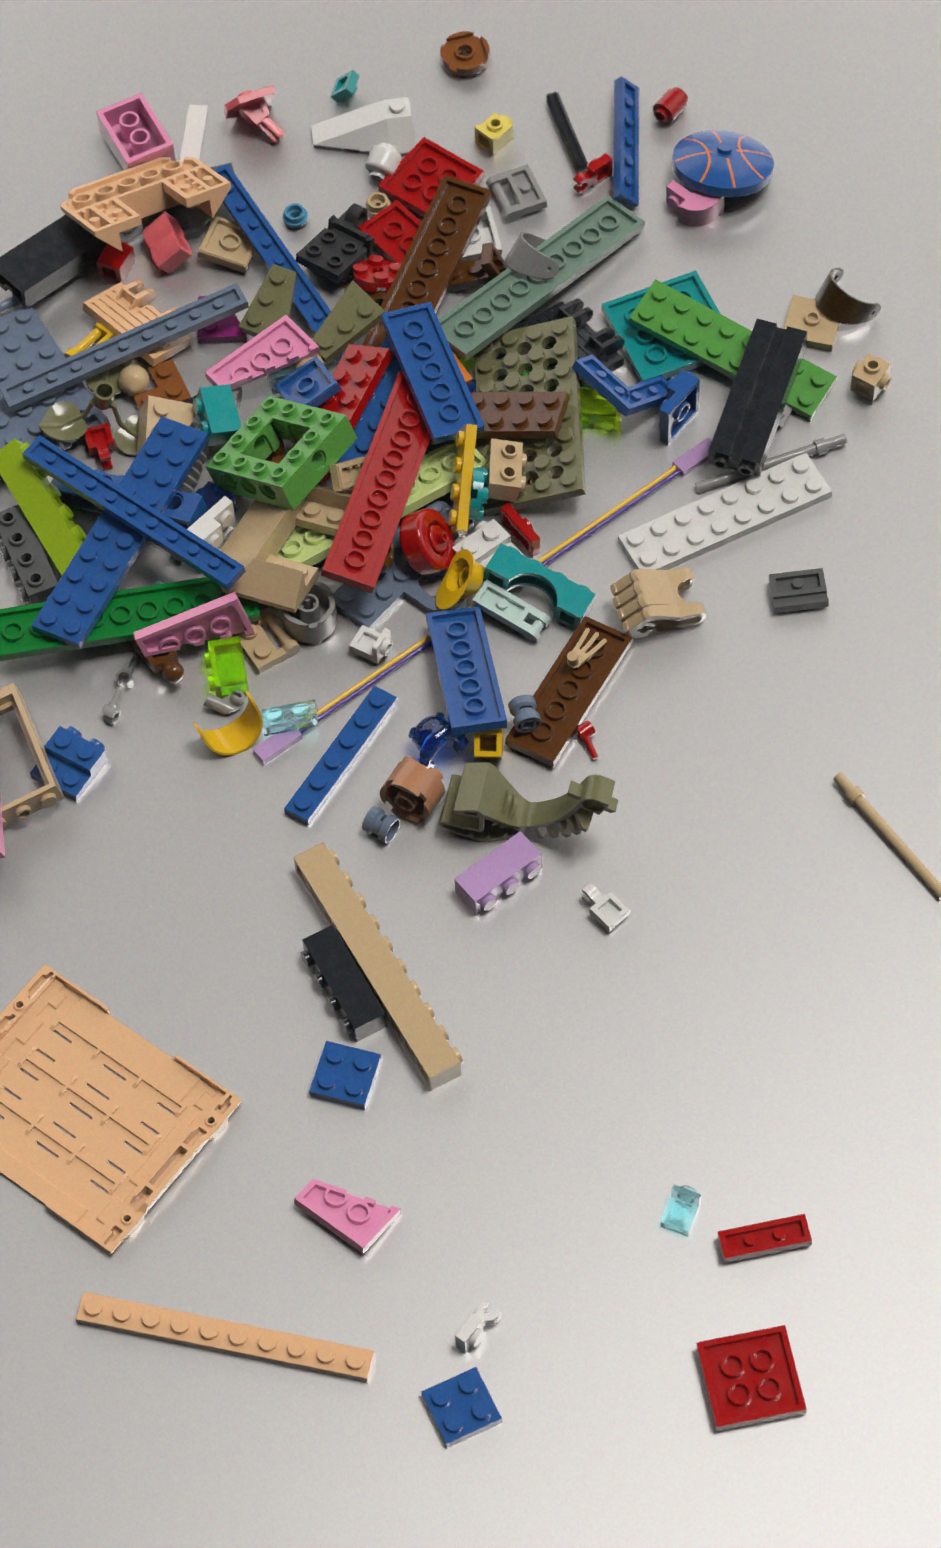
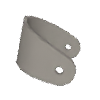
(528, 260)

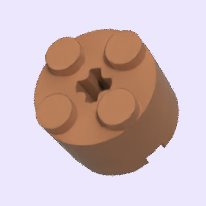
(413, 790)

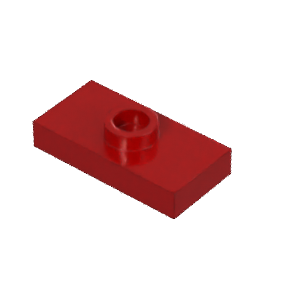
(520, 529)

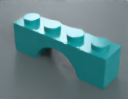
(512, 569)

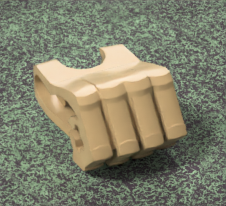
(652, 599)

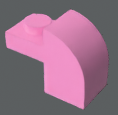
(693, 208)

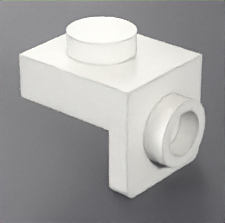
(371, 644)

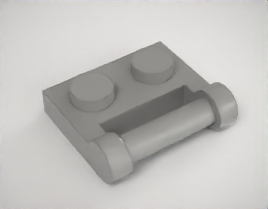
(524, 188)

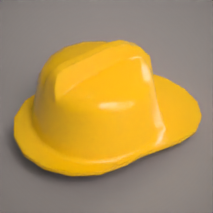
(460, 581)

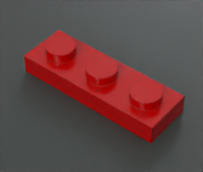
(764, 1238)

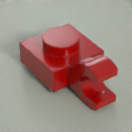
(100, 441)

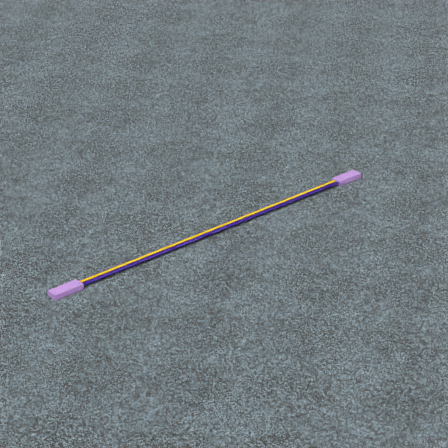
(684, 465)

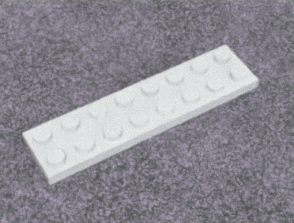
(725, 515)

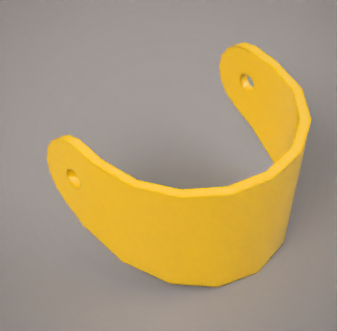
(237, 735)

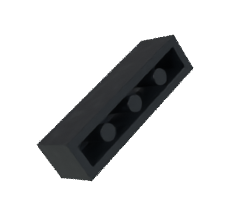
(344, 983)

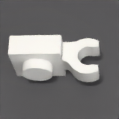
(605, 909)
(472, 1330)

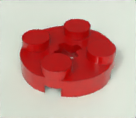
(375, 273)

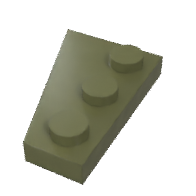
(271, 301)
(347, 322)

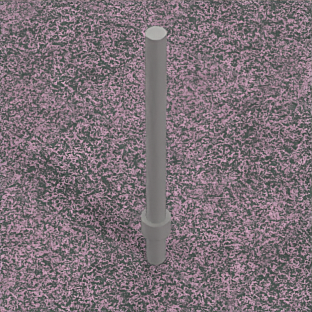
(818, 447)

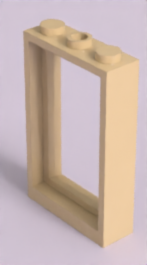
(45, 796)

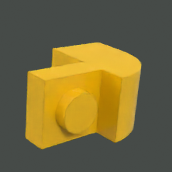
(489, 744)

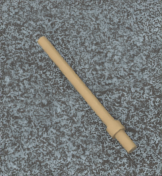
(856, 797)

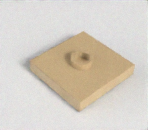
(226, 245)
(806, 316)

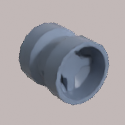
(524, 713)
(381, 824)

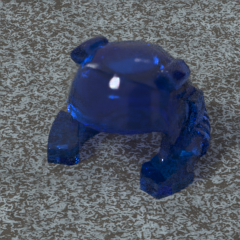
(432, 734)

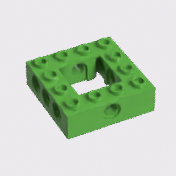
(320, 441)

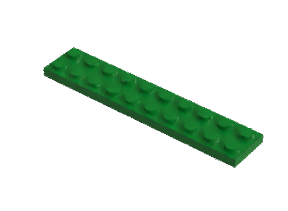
(125, 614)

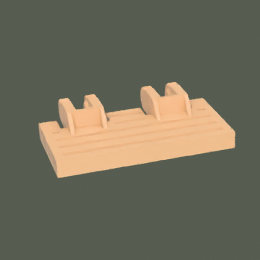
(127, 307)

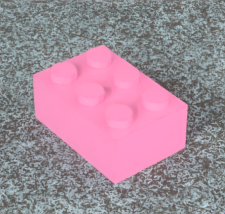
(134, 132)

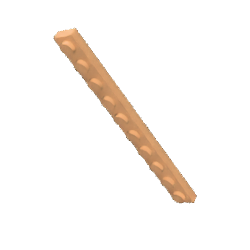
(225, 1337)

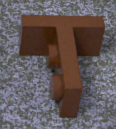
(478, 271)

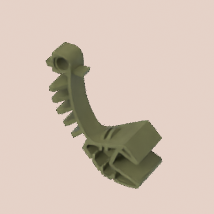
(490, 809)

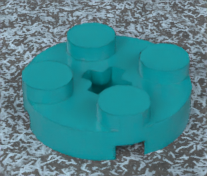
(479, 494)

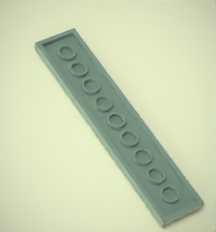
(515, 295)

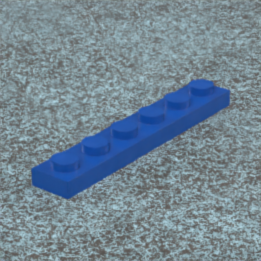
(626, 143)
(341, 755)

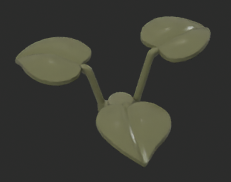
(66, 423)

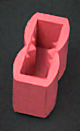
(167, 243)

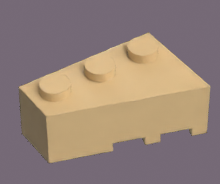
(156, 407)

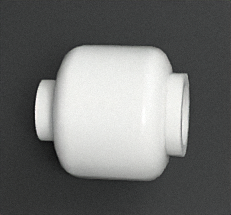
(382, 161)

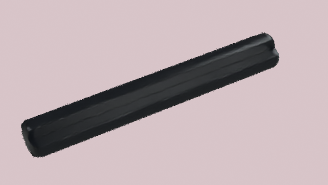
(567, 131)

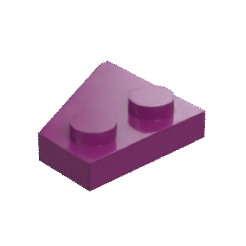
(221, 331)

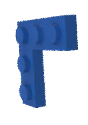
(624, 398)

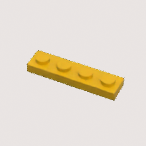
(461, 490)

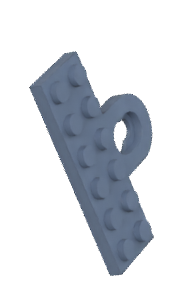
(394, 585)

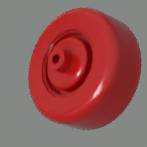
(427, 541)

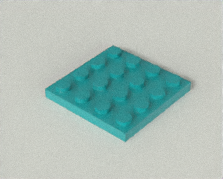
(645, 352)

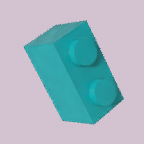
(217, 413)

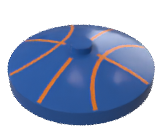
(722, 163)

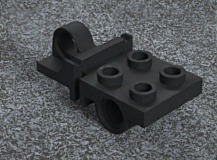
(339, 246)

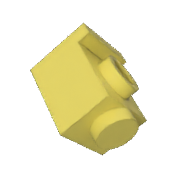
(494, 133)

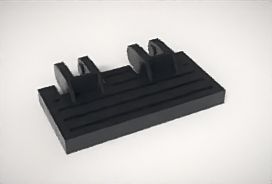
(599, 344)

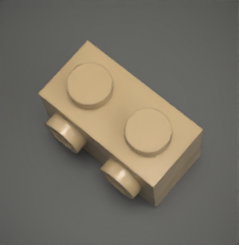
(505, 466)

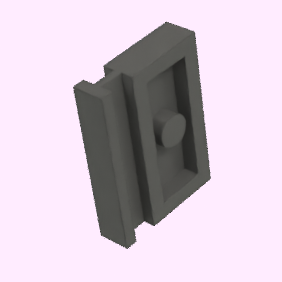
(798, 590)

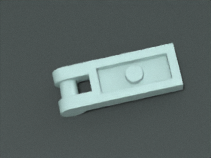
(511, 610)

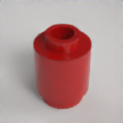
(670, 105)

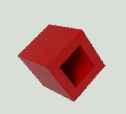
(116, 264)

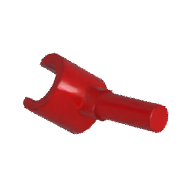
(584, 733)

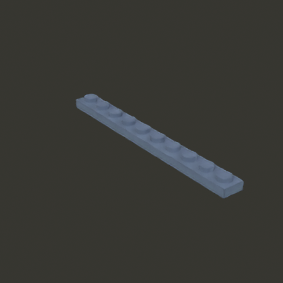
(124, 347)

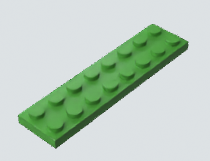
(718, 342)

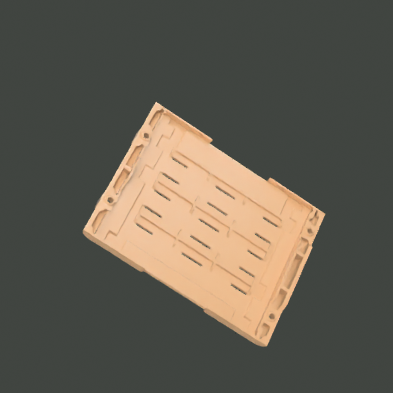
(150, 1079)

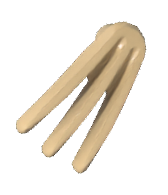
(578, 657)

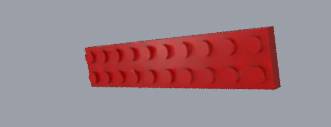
(379, 493)

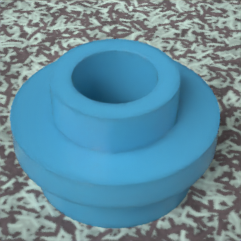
(295, 215)

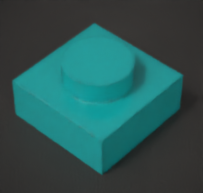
(345, 86)

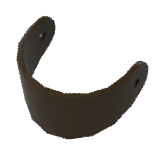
(841, 306)

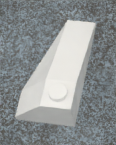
(368, 126)

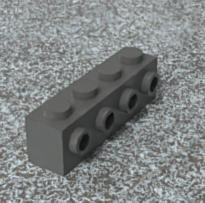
(26, 556)

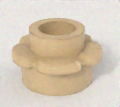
(377, 202)

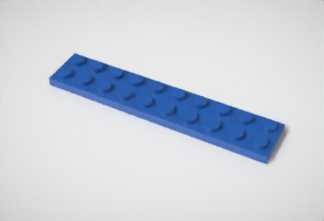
(113, 546)

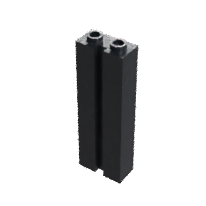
(51, 259)
(757, 398)

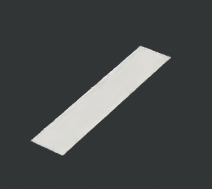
(194, 131)

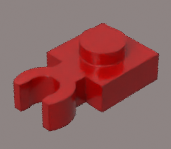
(597, 171)

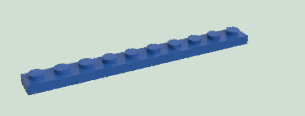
(272, 250)
(134, 513)

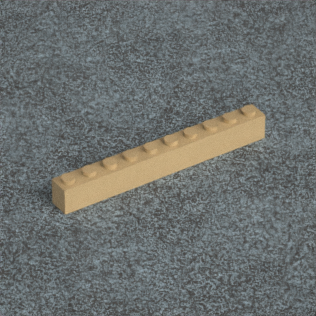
(382, 971)

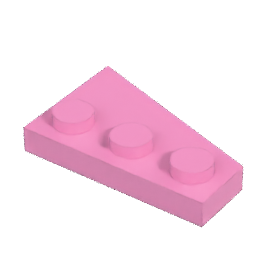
(347, 1216)

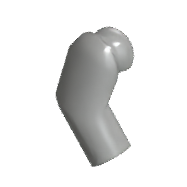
(227, 704)

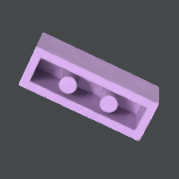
(498, 873)

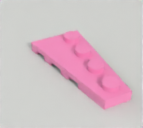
(266, 353)
(208, 621)

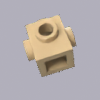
(870, 377)

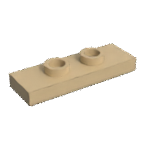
(346, 473)

